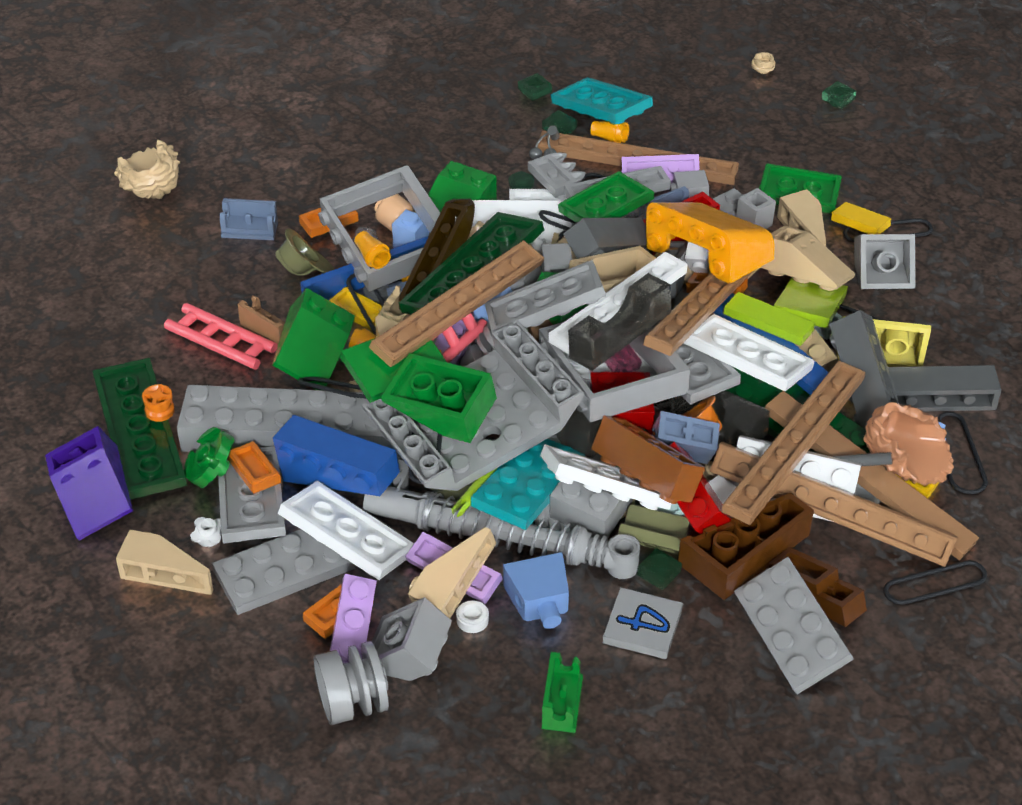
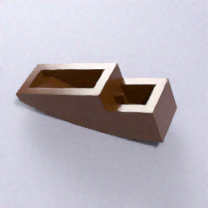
(836, 597)

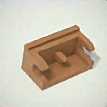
(259, 320)

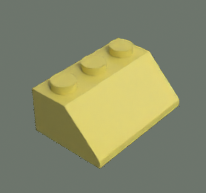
(902, 342)

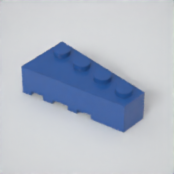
(334, 458)

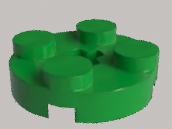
(210, 458)

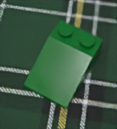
(462, 182)
(312, 337)
(442, 396)

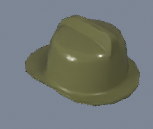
(300, 257)

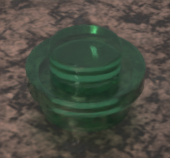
(521, 180)

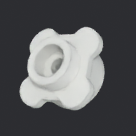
(207, 531)

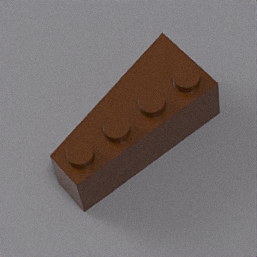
(738, 552)

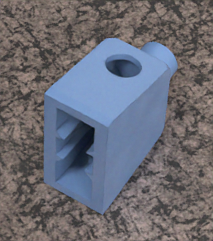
(538, 588)

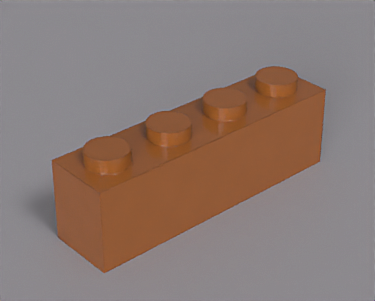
(647, 459)

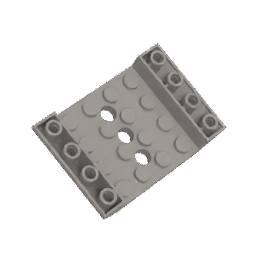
(530, 407)

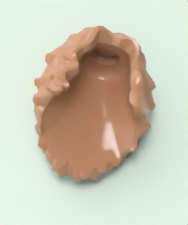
(914, 440)

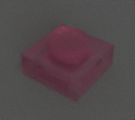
(624, 361)

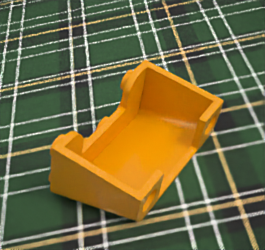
(733, 243)

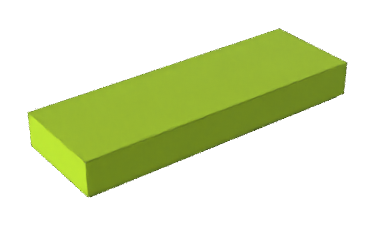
(769, 318)

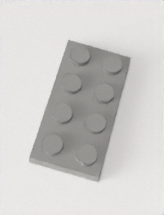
(547, 298)
(707, 374)
(247, 514)
(277, 570)
(793, 625)

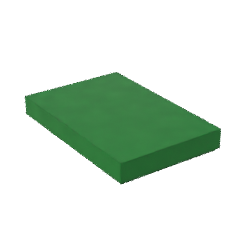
(783, 180)
(607, 199)
(372, 372)

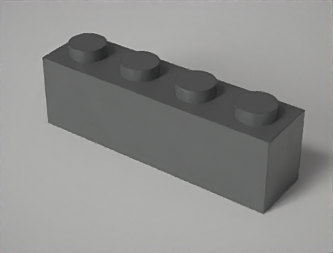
(605, 235)
(860, 347)
(947, 387)

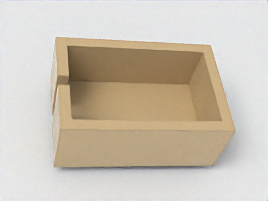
(617, 265)

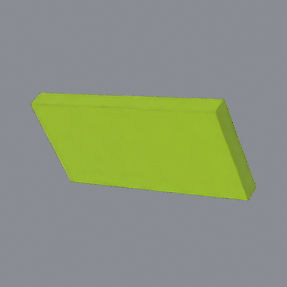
(811, 301)

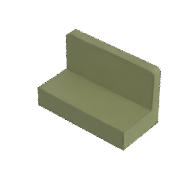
(655, 528)

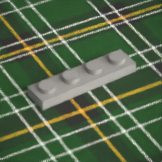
(652, 178)

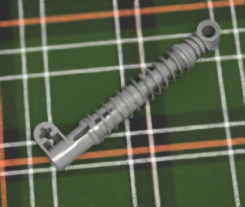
(429, 511)

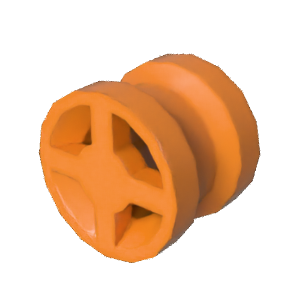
(158, 402)

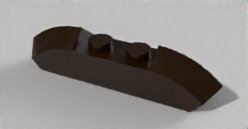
(445, 238)

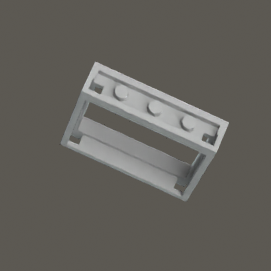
(365, 194)
(668, 384)

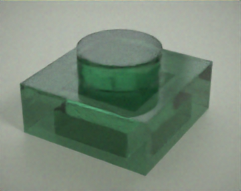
(535, 86)
(839, 95)
(563, 122)
(659, 569)

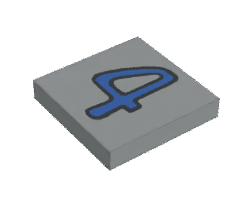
(643, 623)

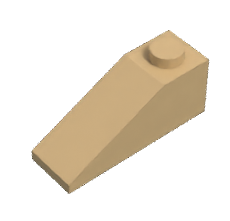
(802, 212)
(157, 561)
(450, 576)

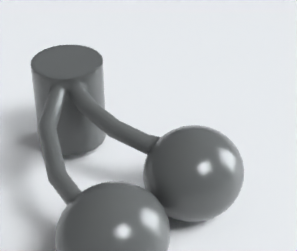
(553, 134)

